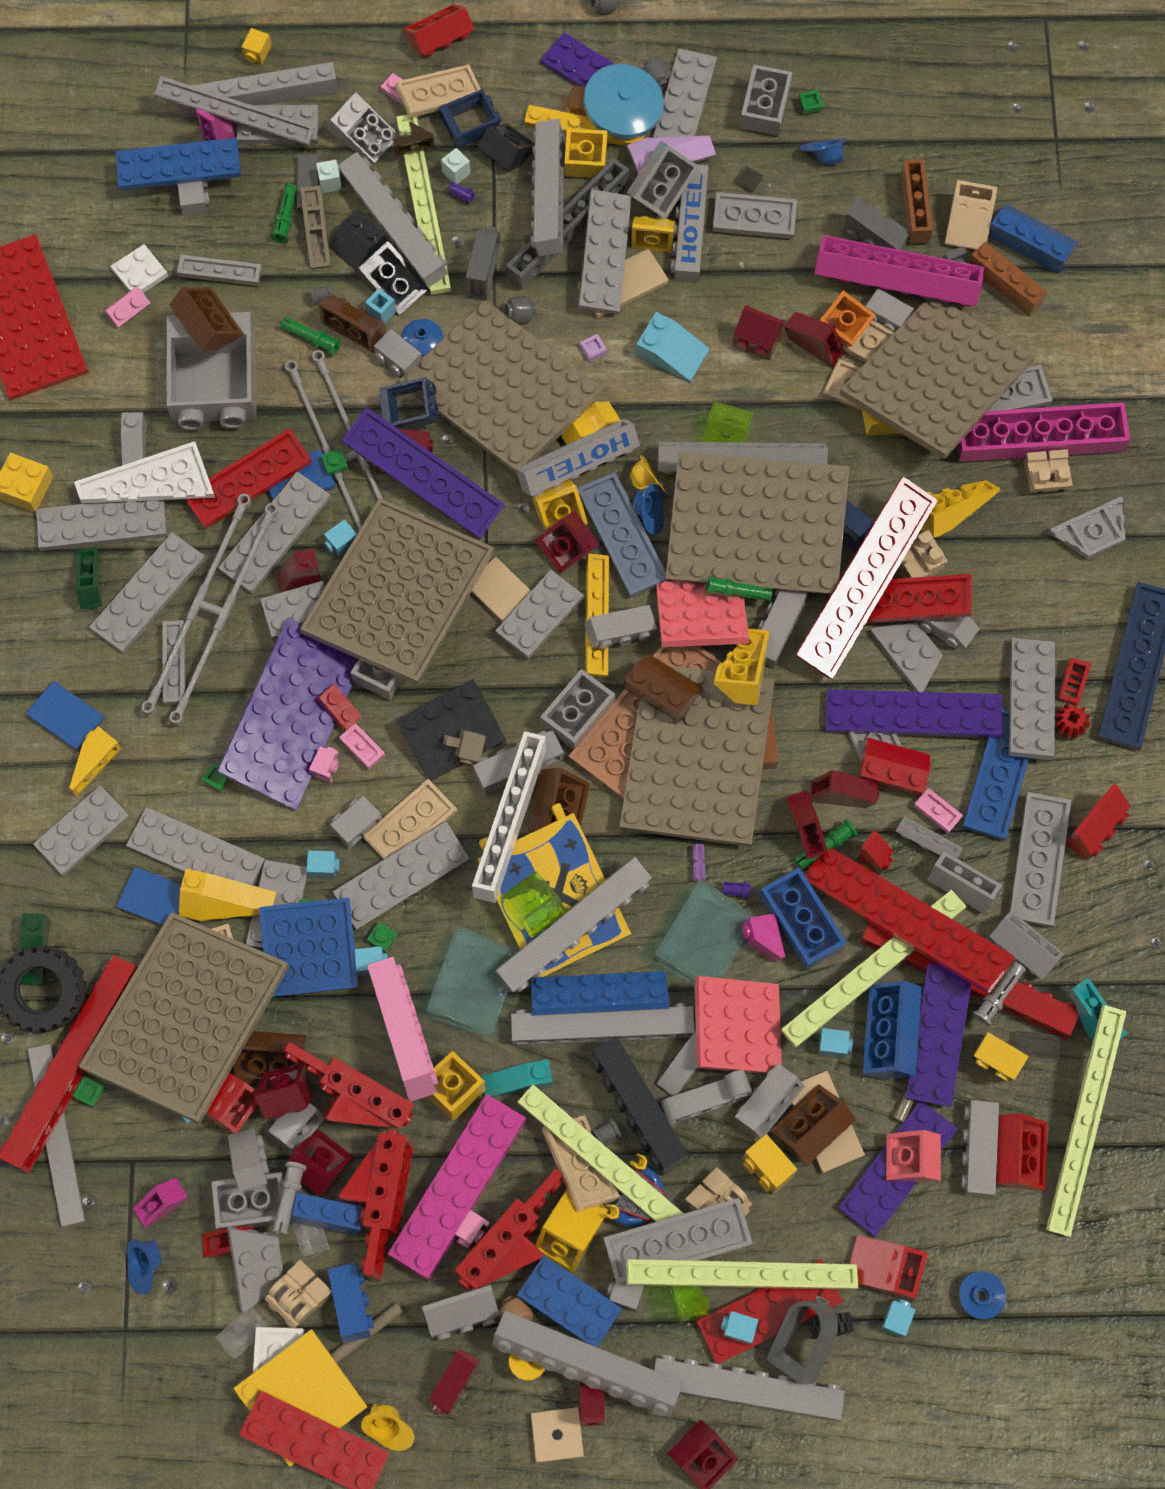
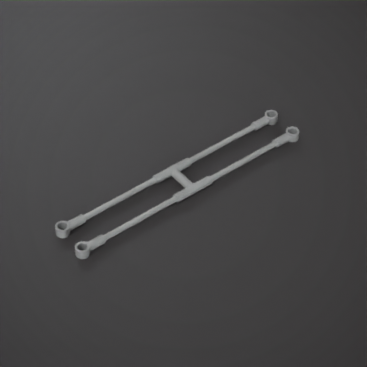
(326, 448)
(198, 603)

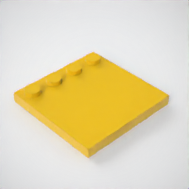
(308, 1380)

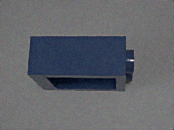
(464, 104)
(389, 403)
(855, 527)

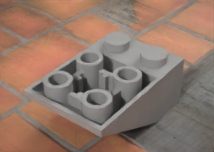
(361, 128)

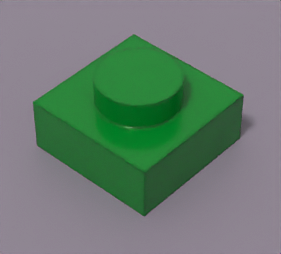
(811, 101)
(334, 462)
(214, 779)
(382, 936)
(89, 1091)

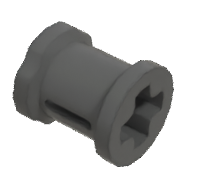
(321, 293)
(607, 1132)

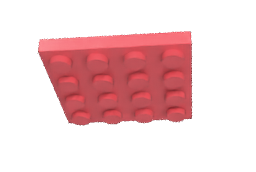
(699, 619)
(737, 1025)

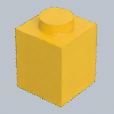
(256, 46)

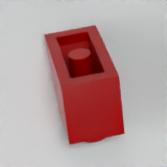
(876, 853)
(217, 1242)

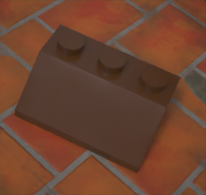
(205, 318)
(351, 322)
(662, 687)
(558, 787)
(264, 1054)
(813, 1124)

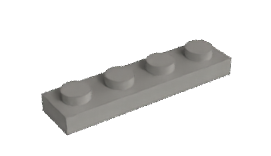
(219, 270)
(175, 682)

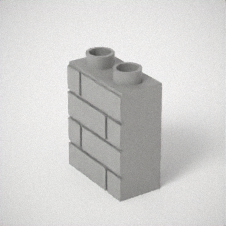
(211, 383)

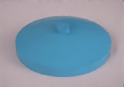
(623, 101)

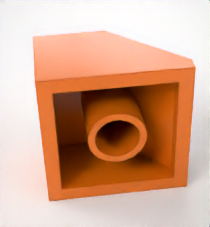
(848, 318)

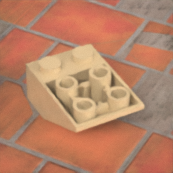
(970, 215)

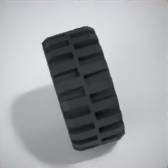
(72, 989)

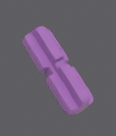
(698, 858)

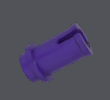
(461, 192)
(736, 889)

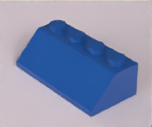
(1032, 238)

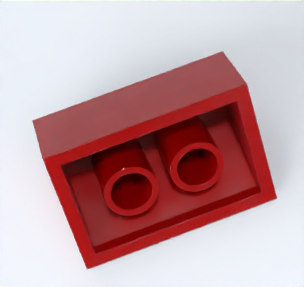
(439, 29)
(895, 767)
(1100, 823)
(1021, 1152)

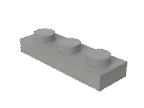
(926, 838)

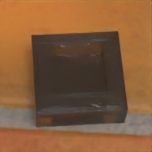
(749, 179)

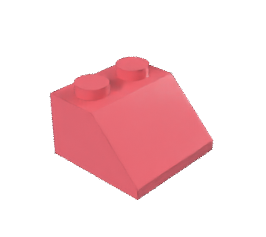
(913, 1156)

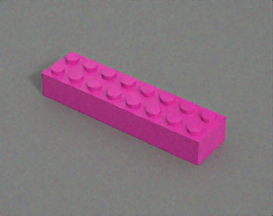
(899, 271)
(1023, 431)
(457, 1187)

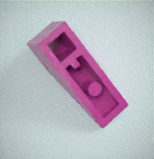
(213, 127)

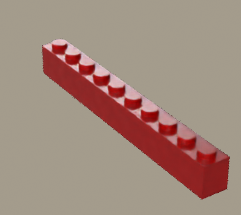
(1021, 1001)
(63, 1073)

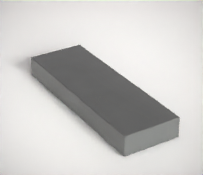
(306, 174)

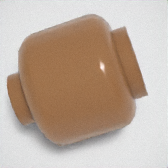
(516, 1306)

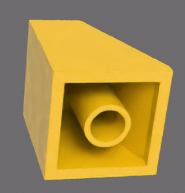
(569, 1232)

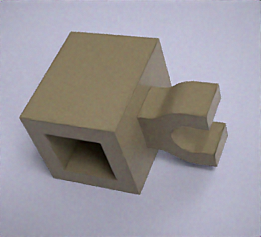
(468, 745)

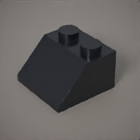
(506, 146)
(357, 239)

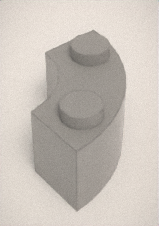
(953, 631)

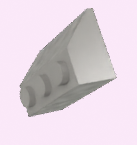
(461, 1313)

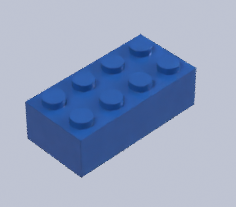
(802, 919)
(892, 1030)
(569, 1302)

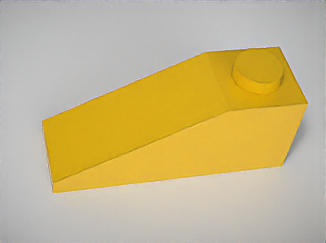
(94, 755)

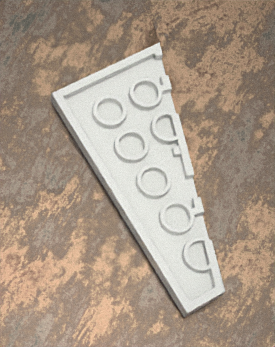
(162, 476)

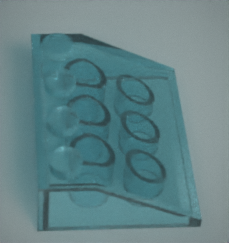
(703, 935)
(467, 986)

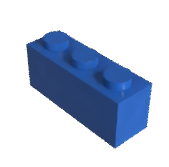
(326, 1214)
(350, 1302)

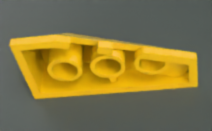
(957, 505)
(743, 669)
(215, 897)

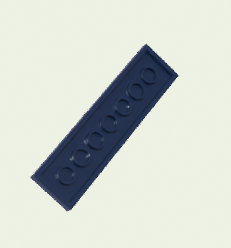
(1136, 670)

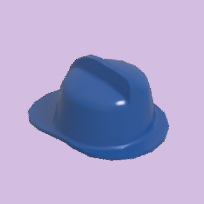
(826, 151)
(649, 508)
(142, 1263)

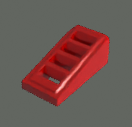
(1085, 666)

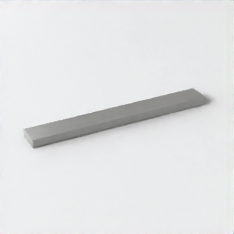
(234, 111)
(59, 1151)

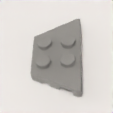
(1093, 530)
(909, 651)
(255, 1264)

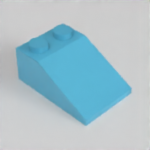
(671, 348)

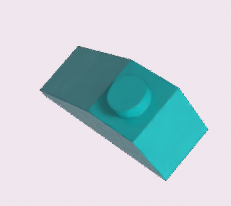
(1089, 1006)
(518, 1079)

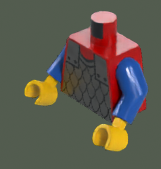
(625, 1210)

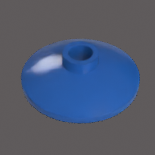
(425, 343)
(994, 1295)

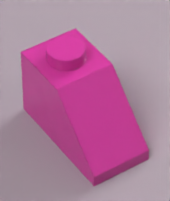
(764, 936)
(160, 1202)

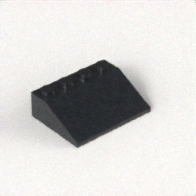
(447, 715)

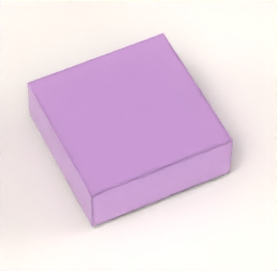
(593, 347)

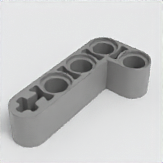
(707, 1098)

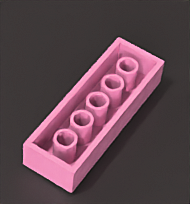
(403, 1028)

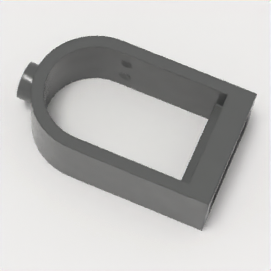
(483, 263)
(778, 1353)

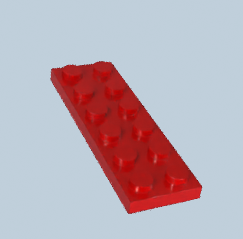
(251, 476)
(924, 599)
(770, 1309)
(313, 1443)

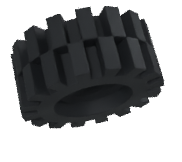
(844, 1320)

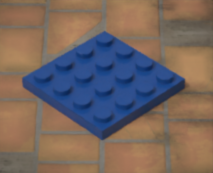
(314, 942)

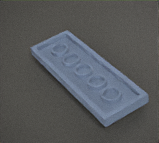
(622, 534)

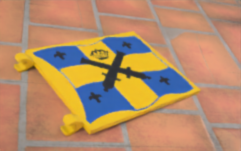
(570, 869)

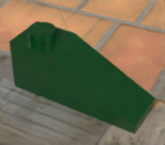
(88, 578)
(34, 933)

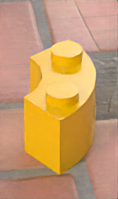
(593, 419)

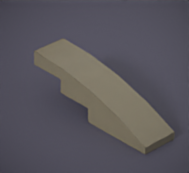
(315, 226)

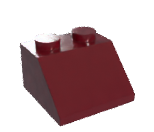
(757, 333)
(567, 541)
(284, 1091)
(323, 1160)
(703, 1456)

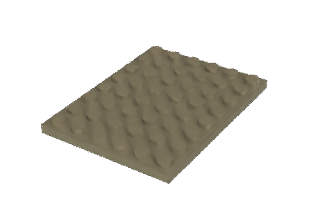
(937, 376)
(504, 386)
(758, 522)
(397, 591)
(698, 773)
(184, 1017)

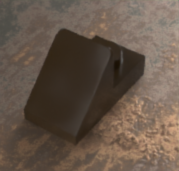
(415, 142)

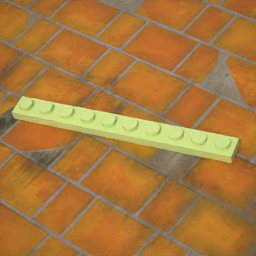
(423, 200)
(859, 980)
(1086, 1121)
(597, 1155)
(741, 1274)

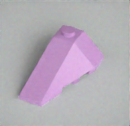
(693, 147)

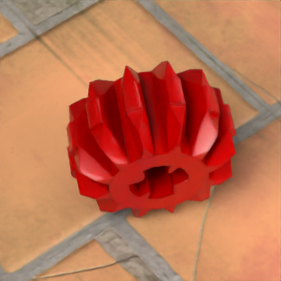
(1075, 714)

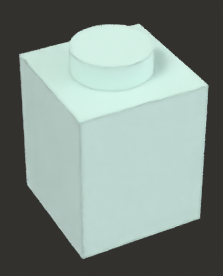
(455, 166)
(329, 176)

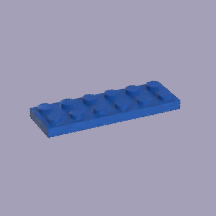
(178, 164)
(996, 787)
(599, 993)

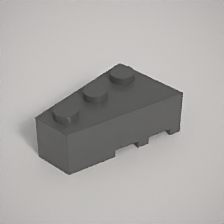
(869, 227)

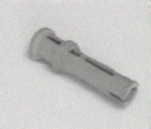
(993, 1002)
(290, 1187)

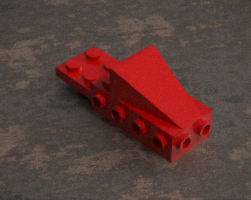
(351, 1104)
(381, 1188)
(512, 1251)

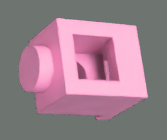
(325, 764)
(471, 1230)

